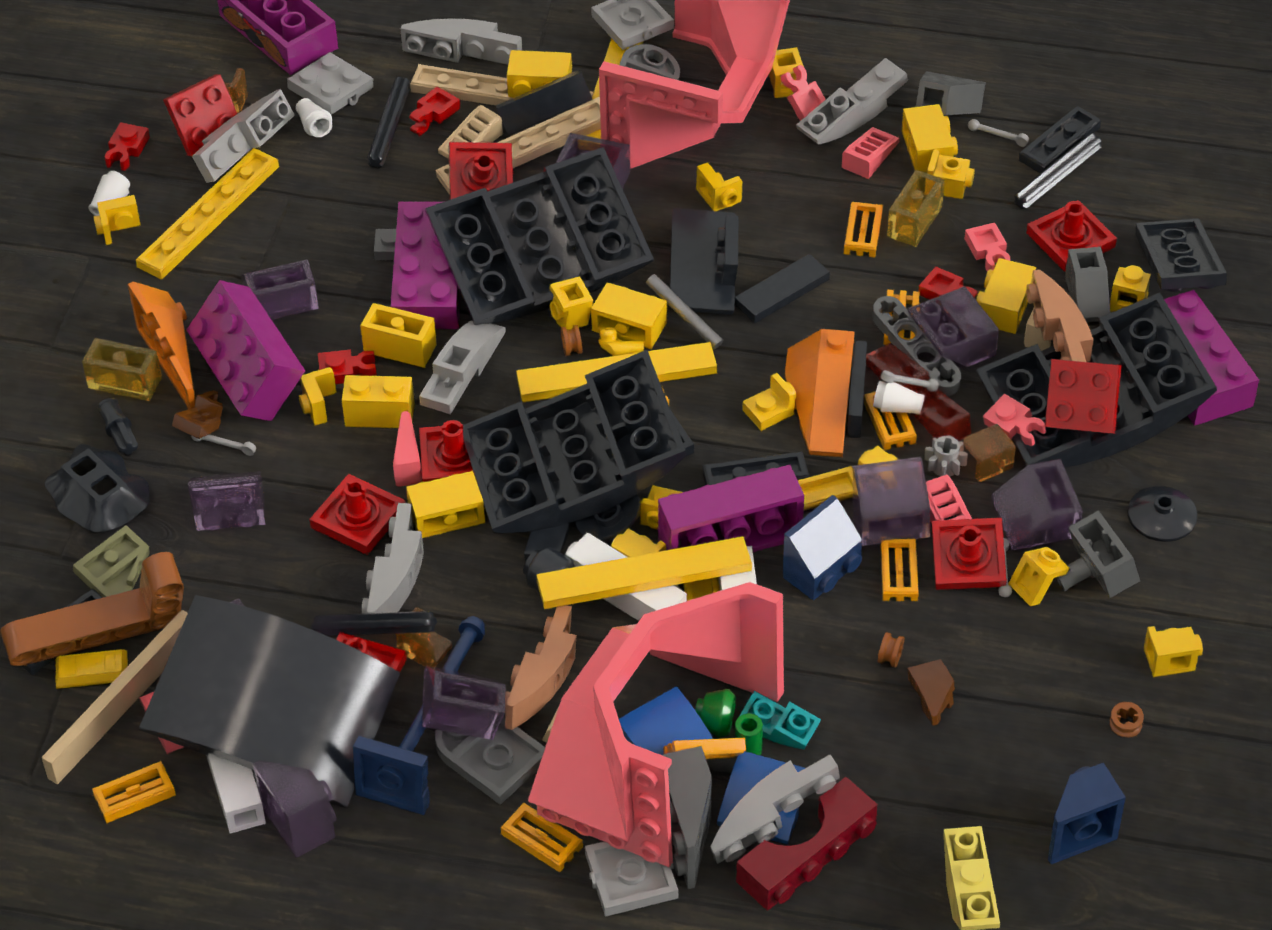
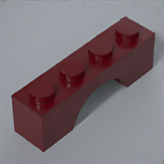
(775, 871)

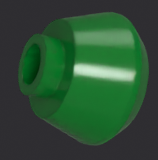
(717, 711)

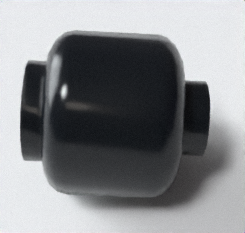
(544, 561)

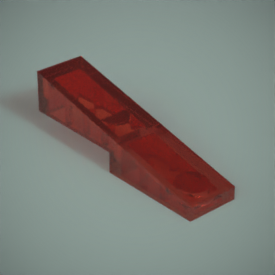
(939, 412)

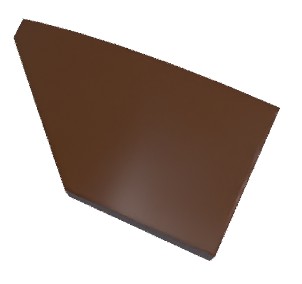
(202, 418)
(934, 687)

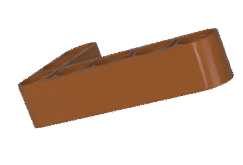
(101, 619)

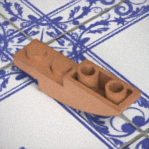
(1059, 318)
(542, 672)

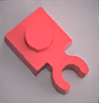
(805, 96)
(987, 243)
(1014, 419)

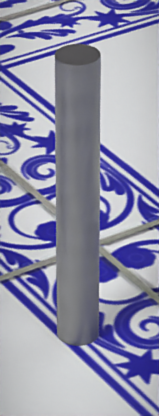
(684, 311)

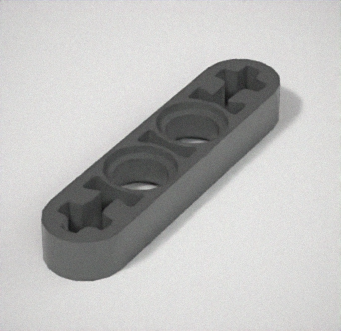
(914, 346)

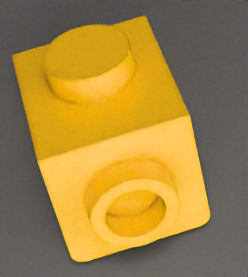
(314, 388)

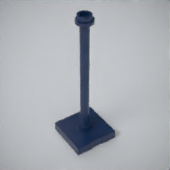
(397, 773)

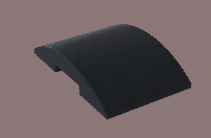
(539, 232)
(1158, 383)
(575, 449)
(268, 693)

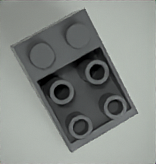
(689, 810)

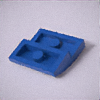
(662, 722)
(746, 773)

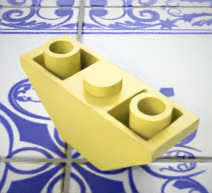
(969, 879)

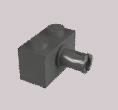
(1101, 557)

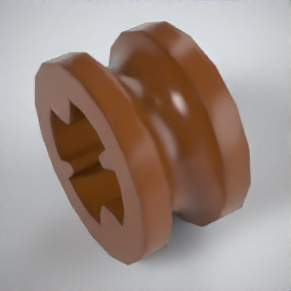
(571, 340)
(891, 649)
(1125, 710)

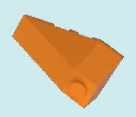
(163, 330)
(821, 378)

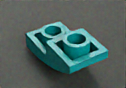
(782, 725)

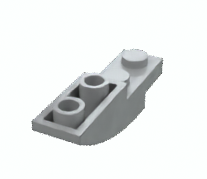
(457, 37)
(852, 108)
(241, 133)
(458, 362)
(397, 571)
(757, 813)

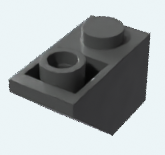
(952, 93)
(1088, 282)

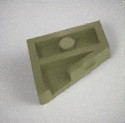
(114, 563)

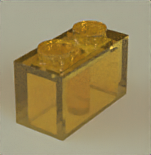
(915, 208)
(122, 369)

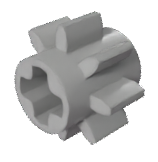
(946, 456)

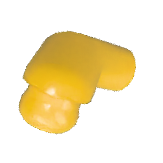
(615, 346)

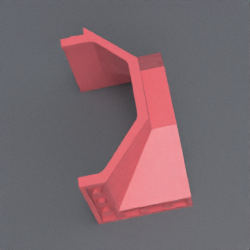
(669, 115)
(617, 789)

